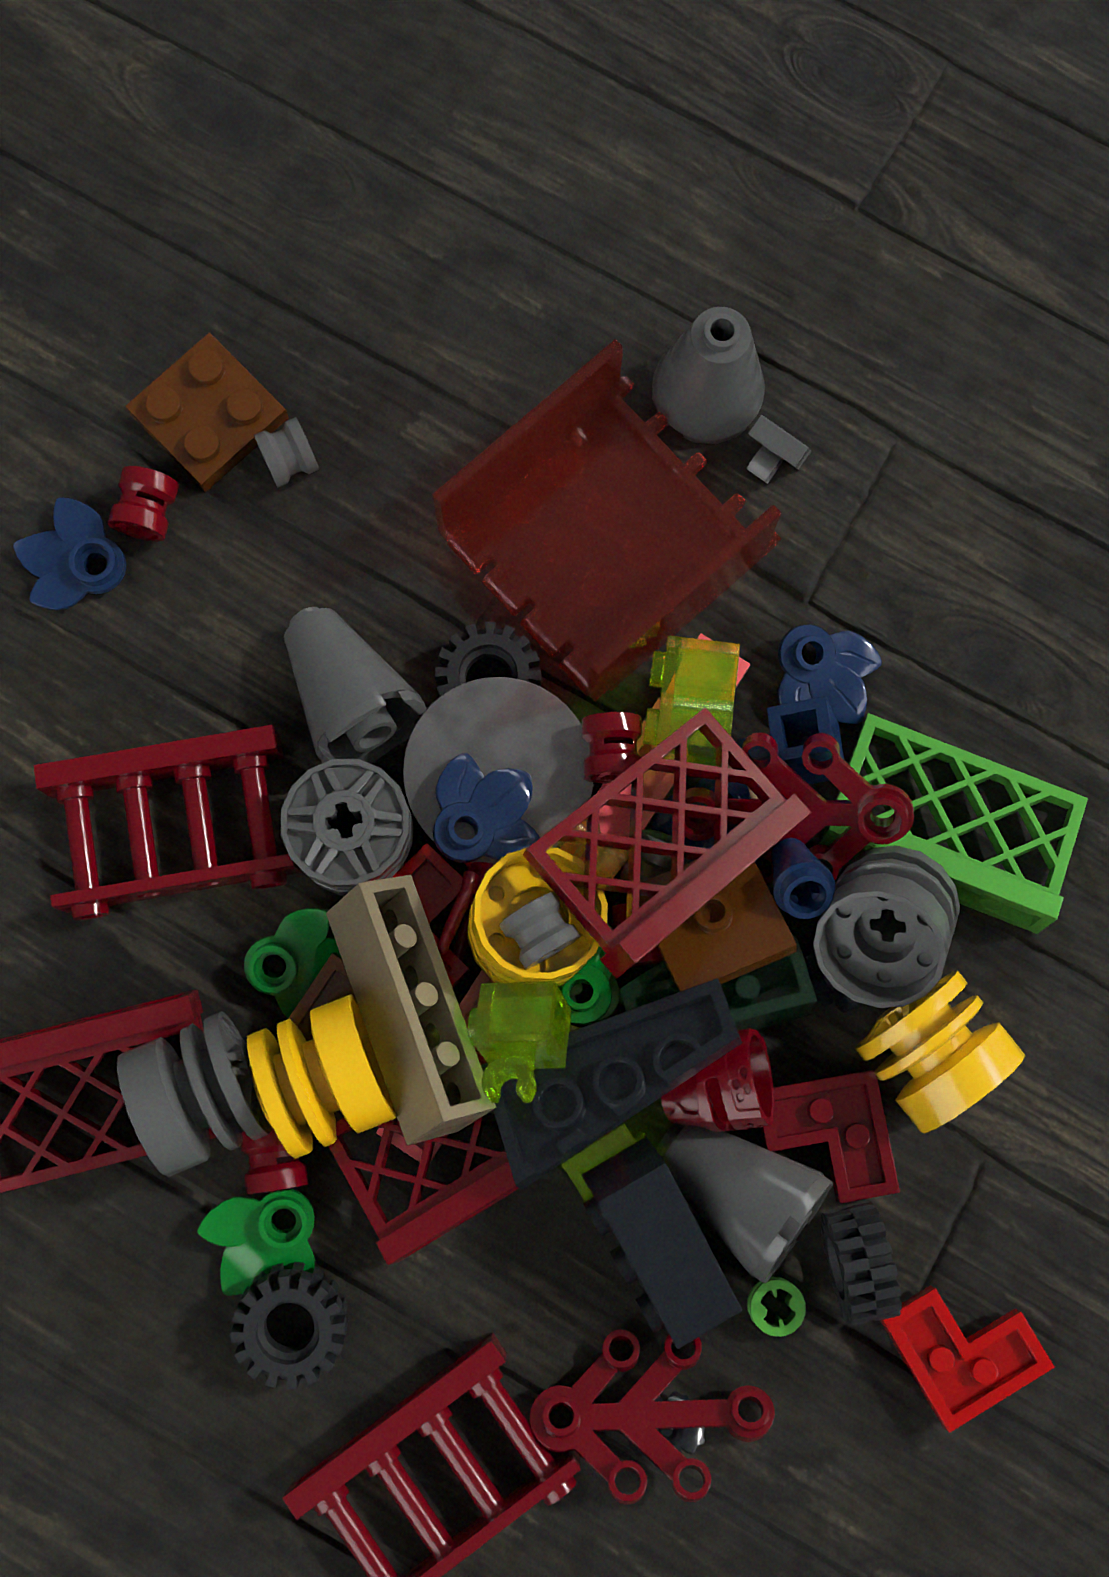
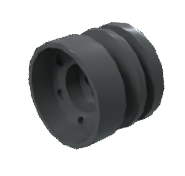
(378, 844)
(884, 954)
(181, 1099)

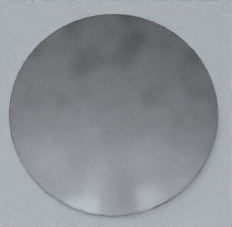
(500, 727)

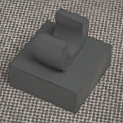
(776, 448)

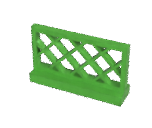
(977, 883)

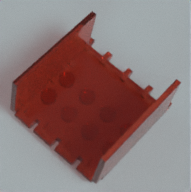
(597, 527)

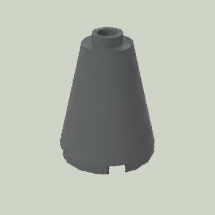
(710, 378)
(348, 690)
(744, 1193)

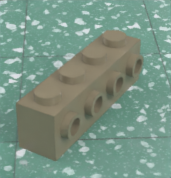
(409, 1008)

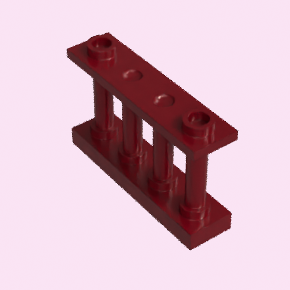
(132, 775)
(429, 1414)

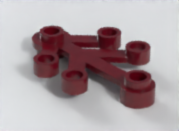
(855, 812)
(640, 1416)

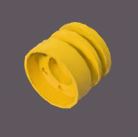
(505, 890)
(941, 1054)
(310, 1080)

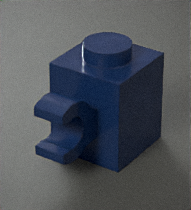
(792, 726)

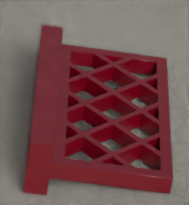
(689, 887)
(74, 1041)
(439, 1212)

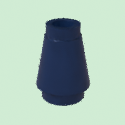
(800, 880)

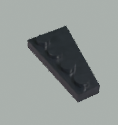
(611, 1076)

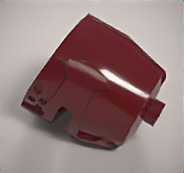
(728, 1093)

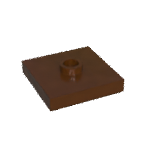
(728, 934)

